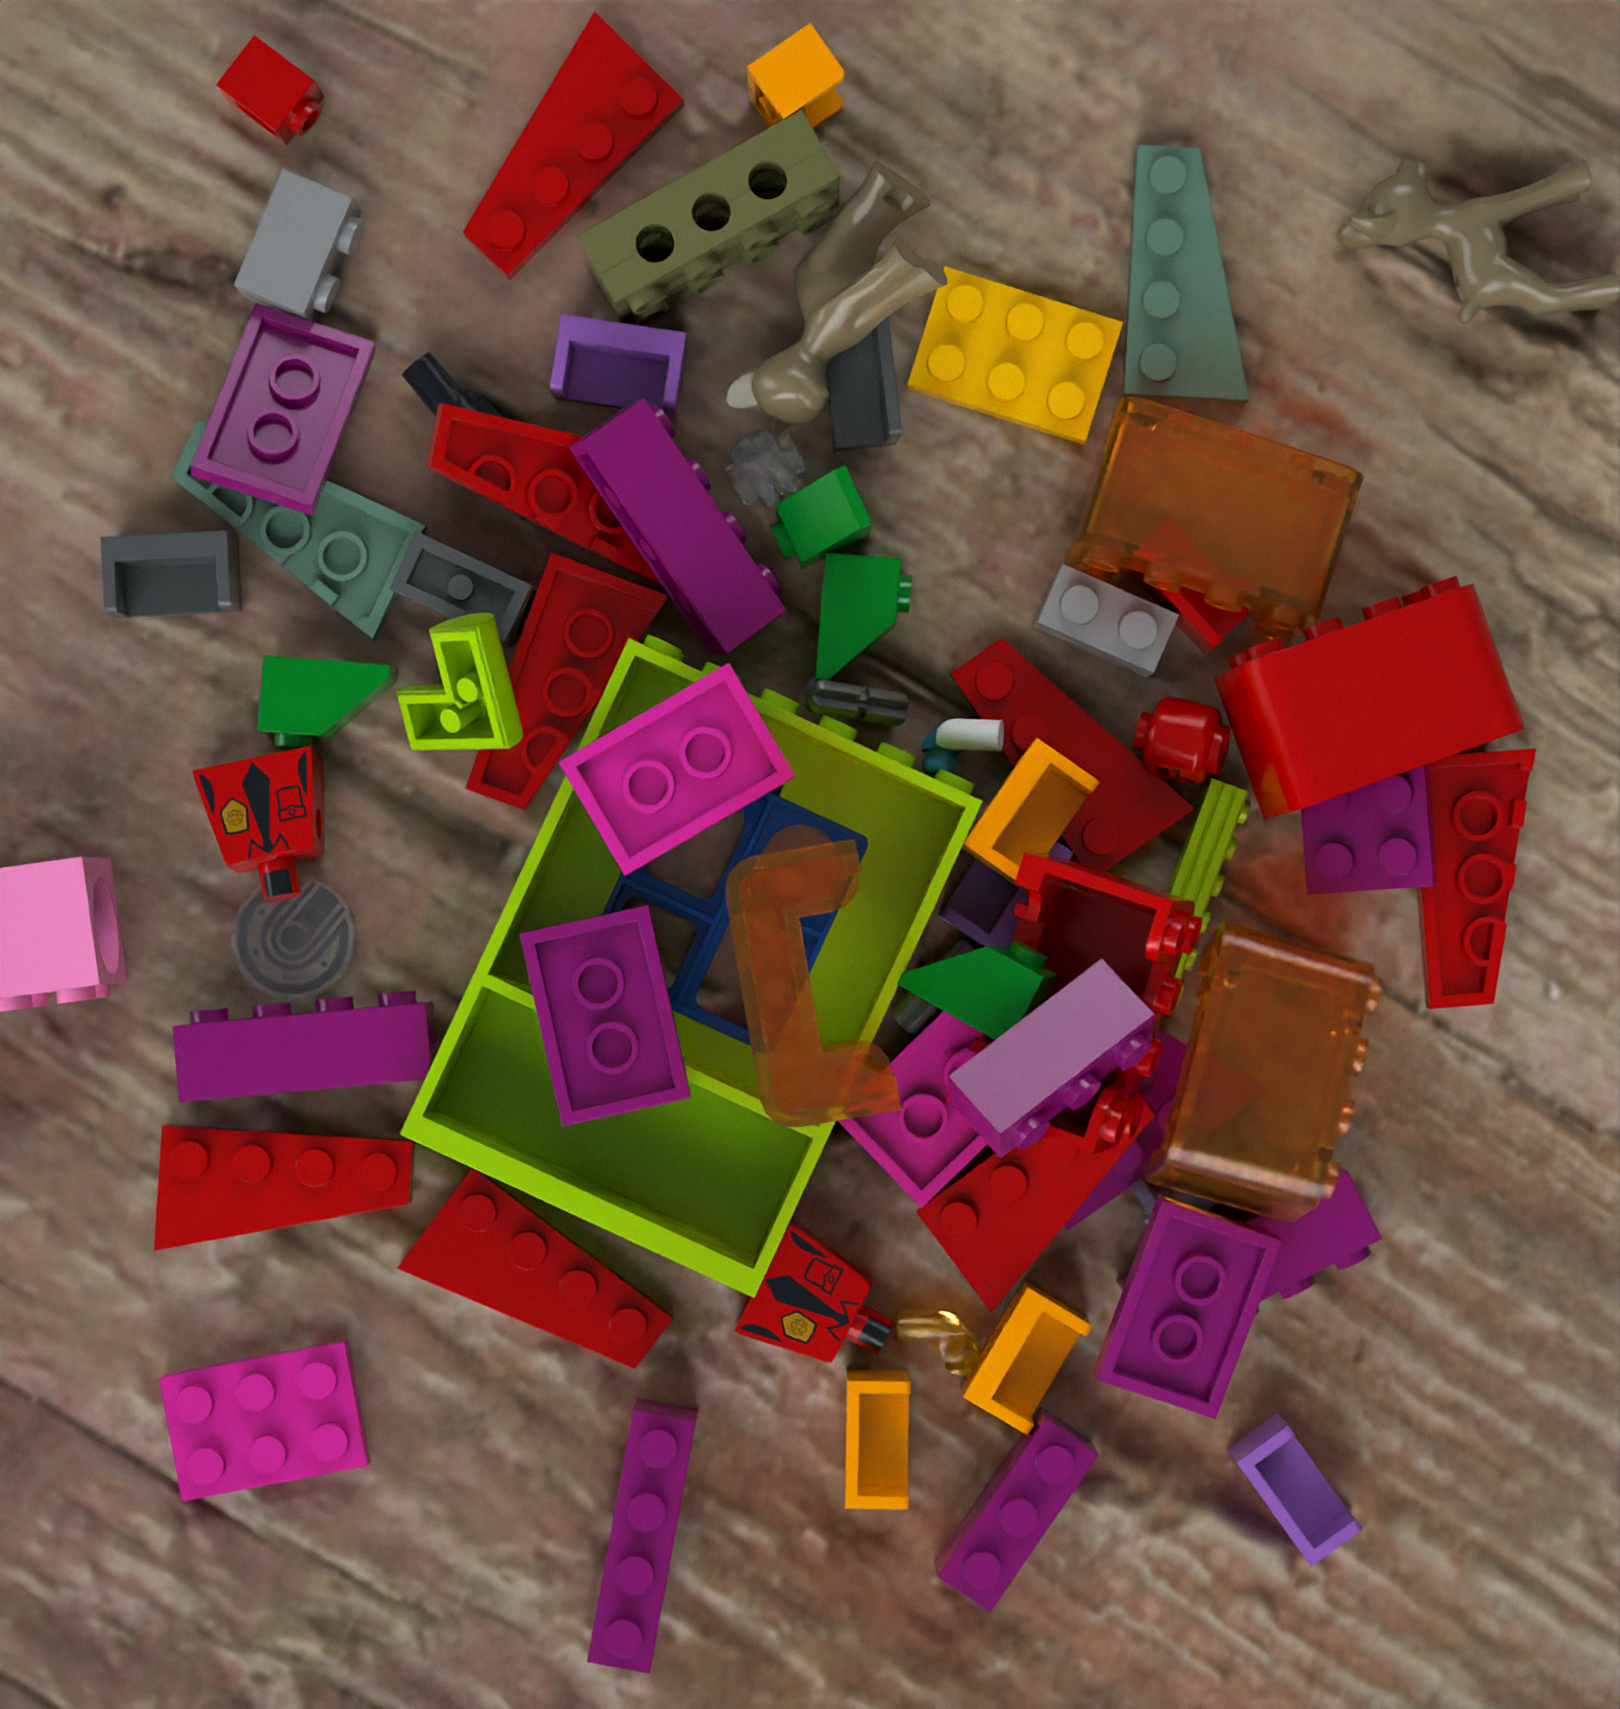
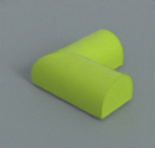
(476, 696)

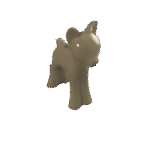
(1472, 230)
(842, 298)

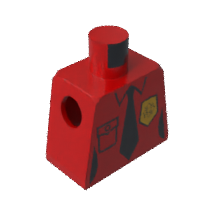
(267, 815)
(812, 1300)

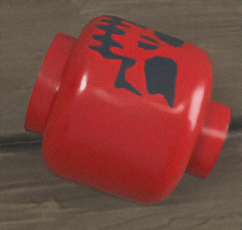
(1182, 740)

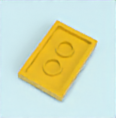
(1014, 355)

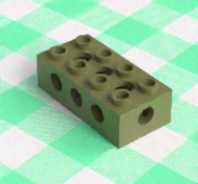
(725, 189)

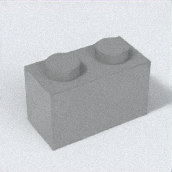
(300, 247)
(1105, 621)

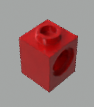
(272, 91)

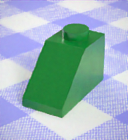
(821, 519)
(857, 608)
(316, 696)
(986, 986)

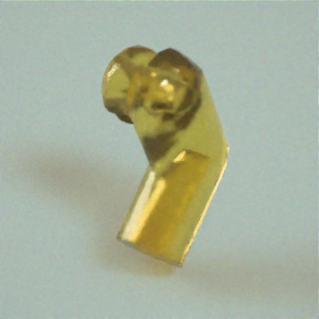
(946, 1335)

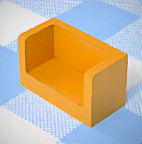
(796, 78)
(1029, 810)
(1023, 1356)
(876, 1439)

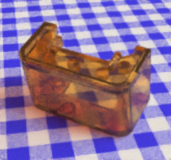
(1215, 515)
(795, 1074)
(1266, 1074)

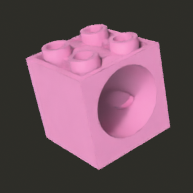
(59, 932)

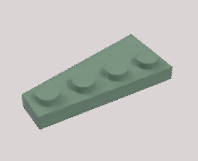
(1178, 300)
(340, 552)

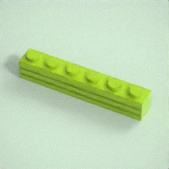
(1204, 851)

